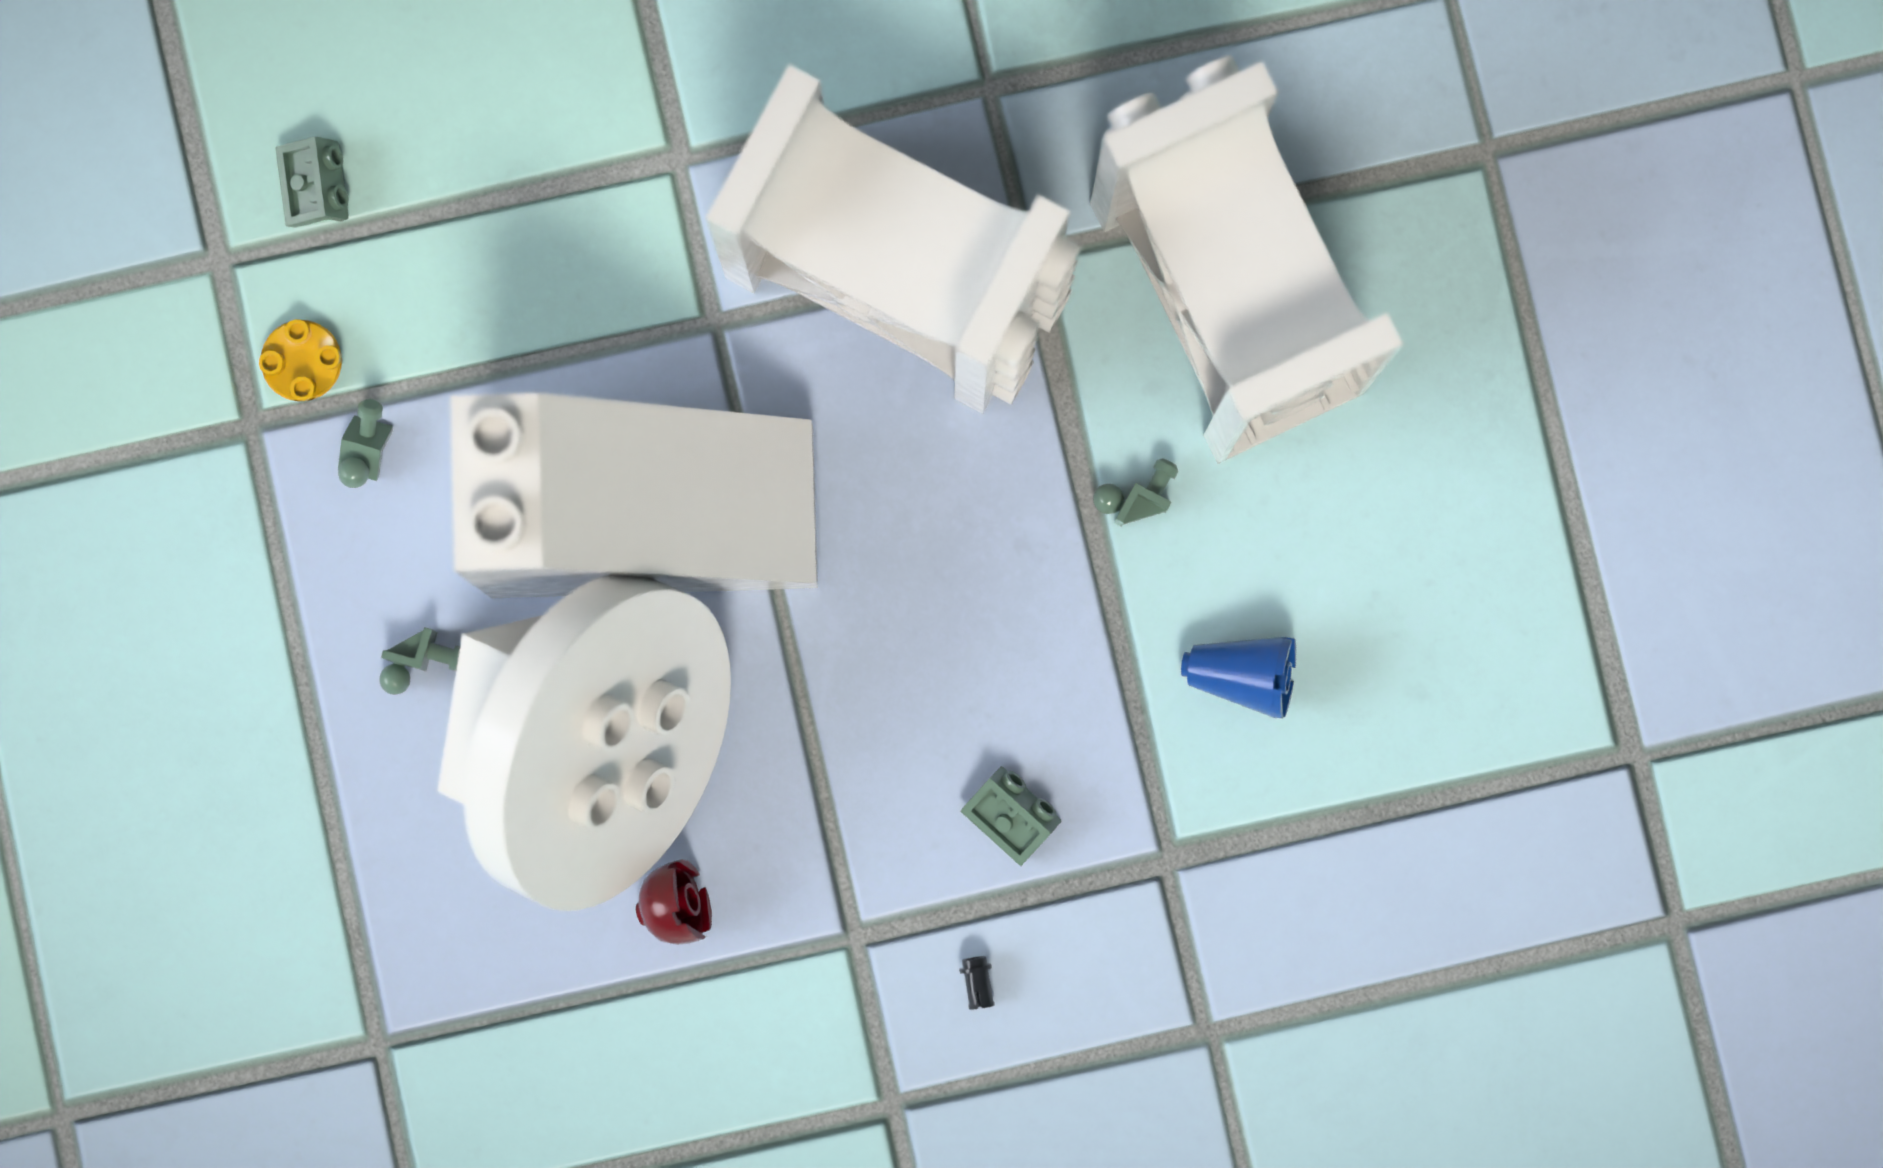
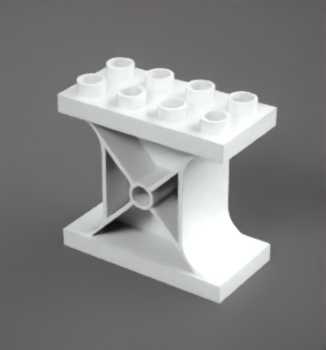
(892, 244)
(1236, 257)

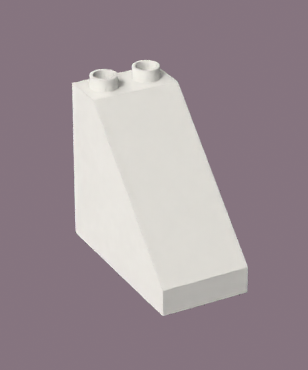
(614, 487)

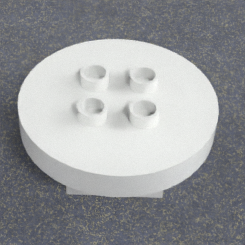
(586, 737)

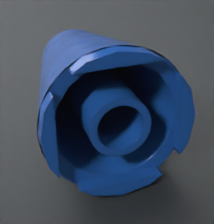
(1245, 672)

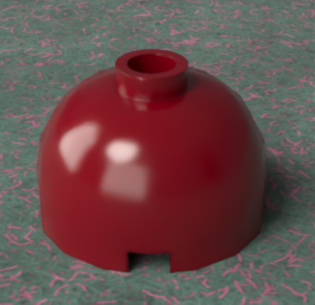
(673, 905)

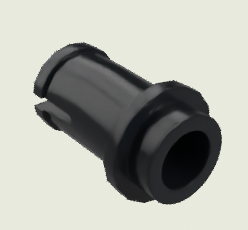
(977, 982)

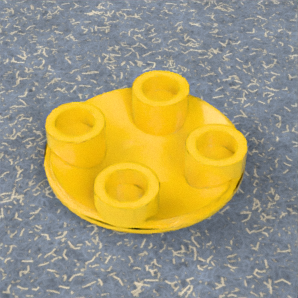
(301, 360)

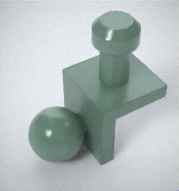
(363, 445)
(1141, 501)
(414, 653)

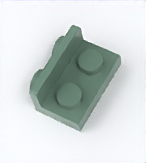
(312, 181)
(1011, 815)

